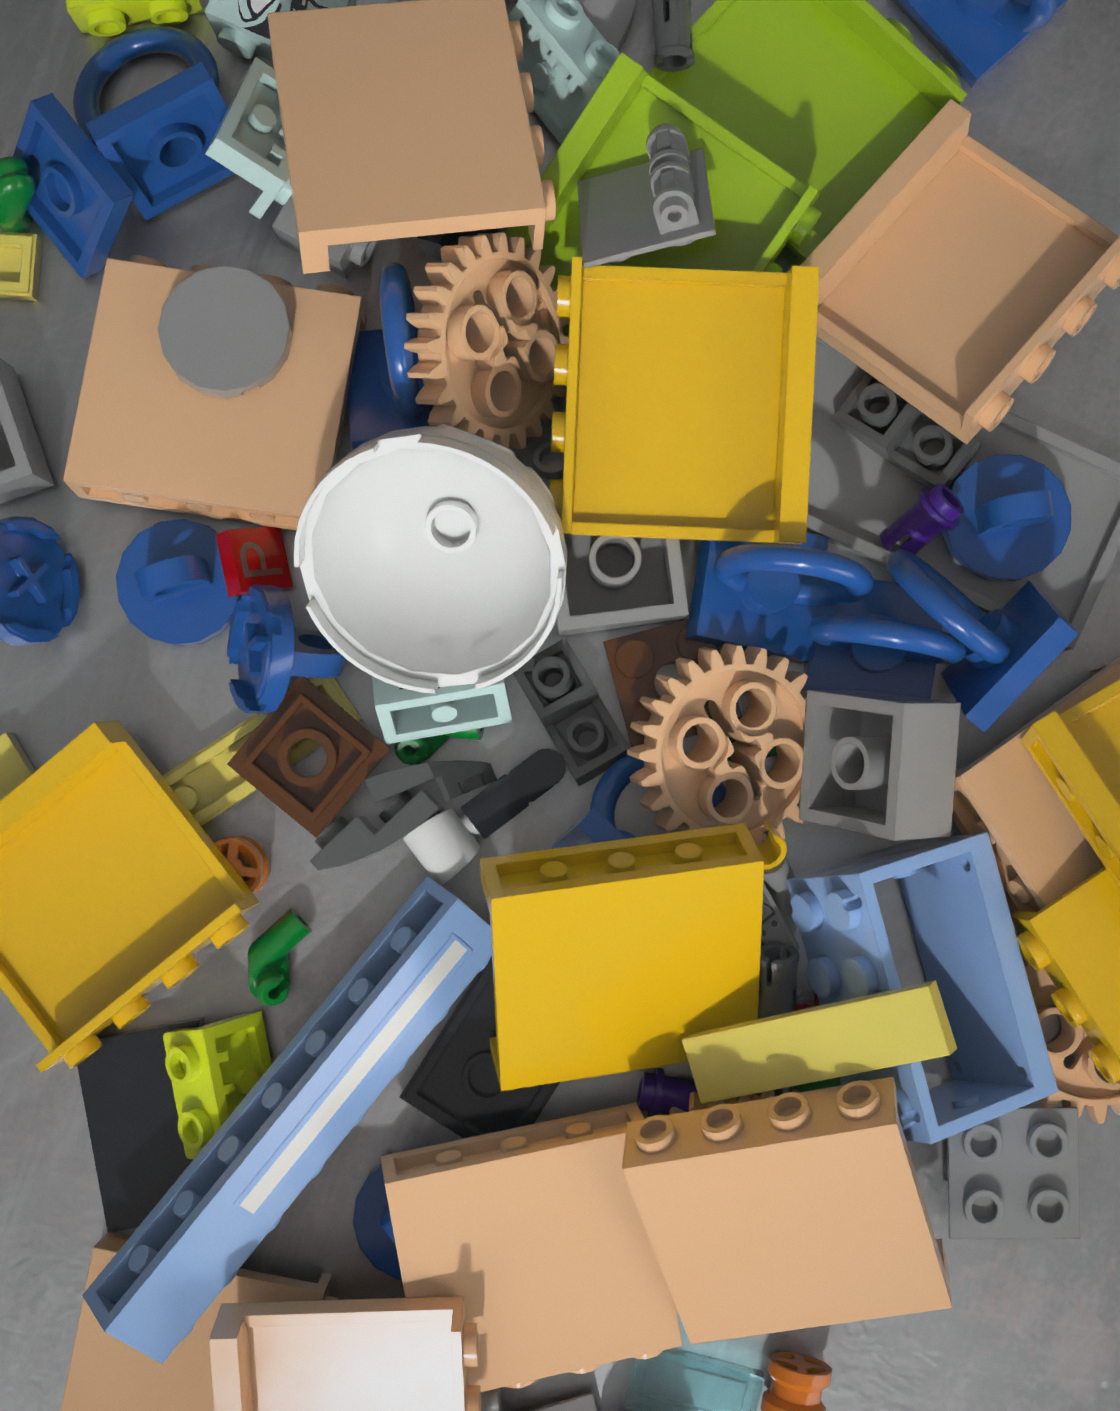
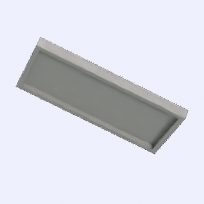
(861, 494)

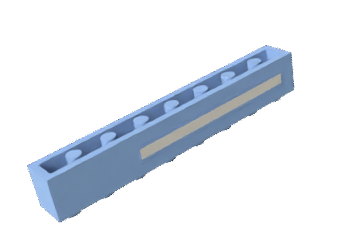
(290, 1123)

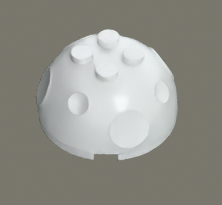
(432, 559)

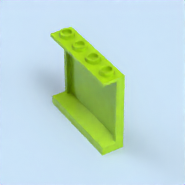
(815, 91)
(752, 198)

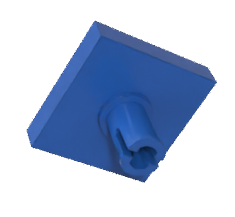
(76, 189)

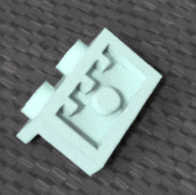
(563, 58)
(253, 140)

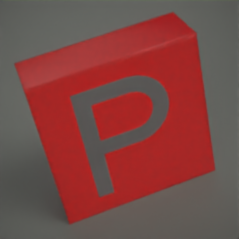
(252, 558)

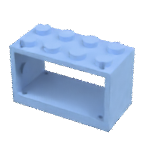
(963, 945)

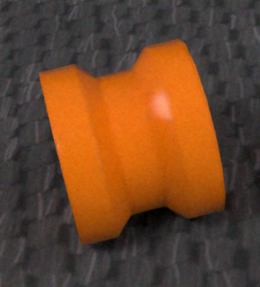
(253, 855)
(795, 1382)

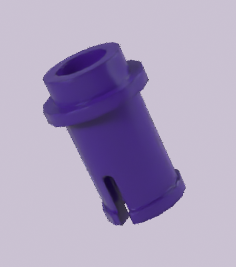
(927, 518)
(661, 1092)

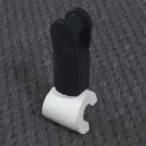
(450, 841)

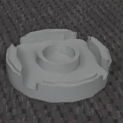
(225, 331)

